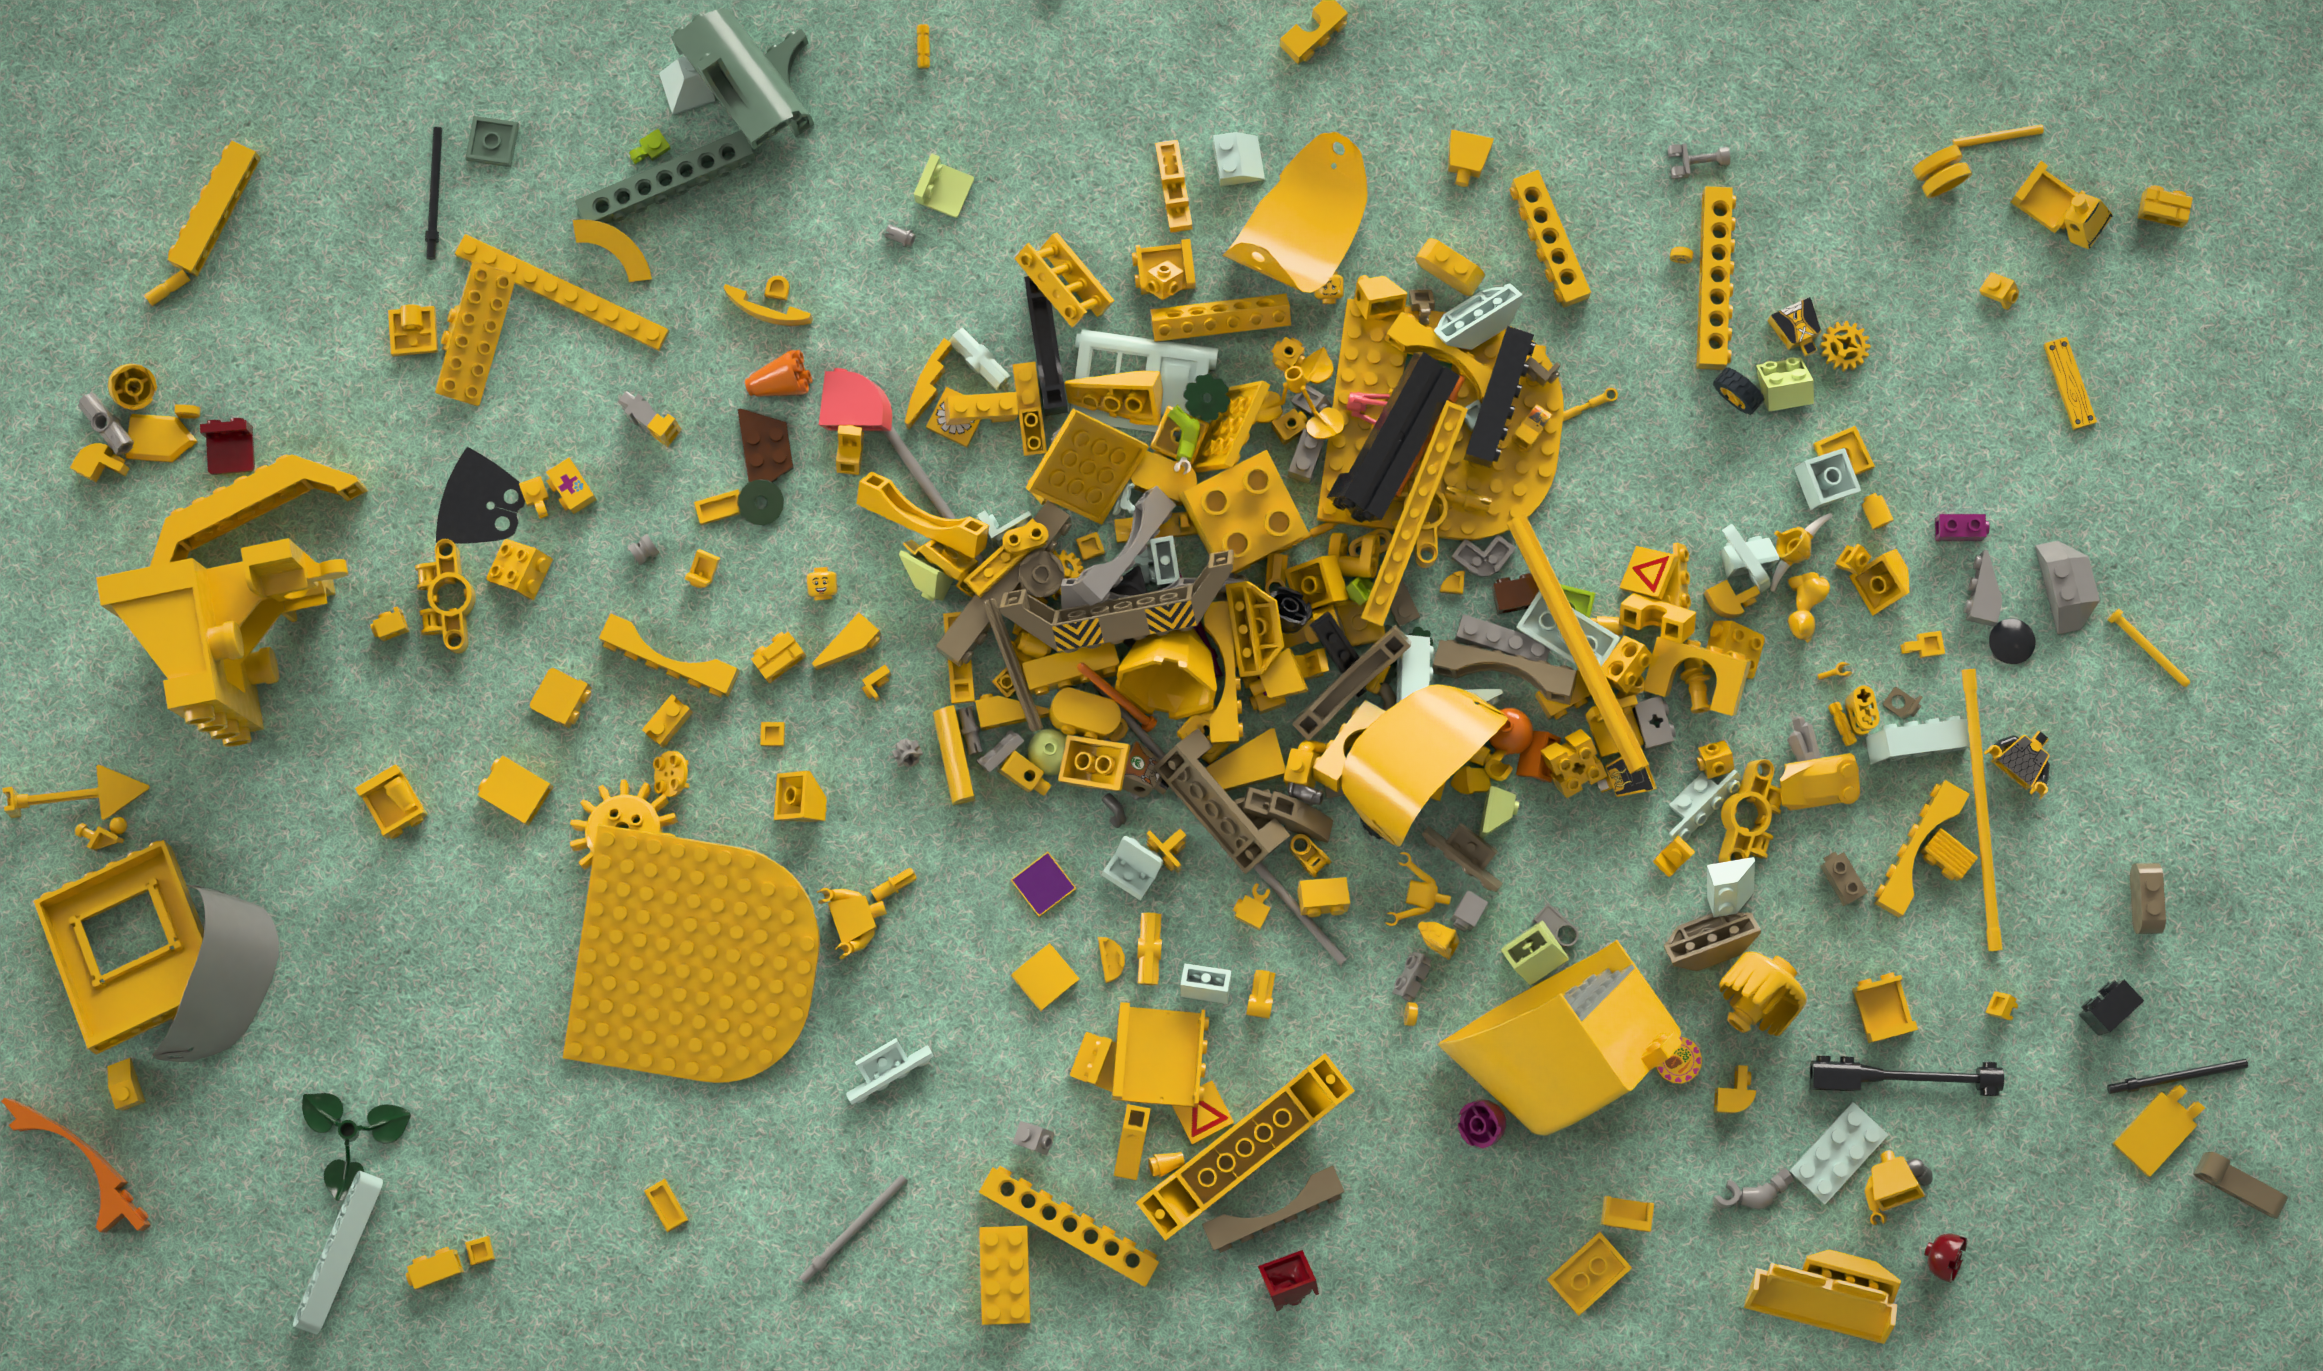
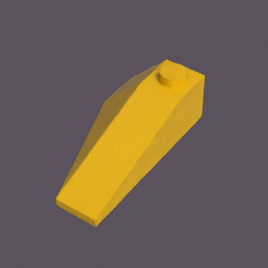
(1127, 395)

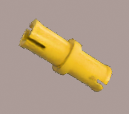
(1467, 498)

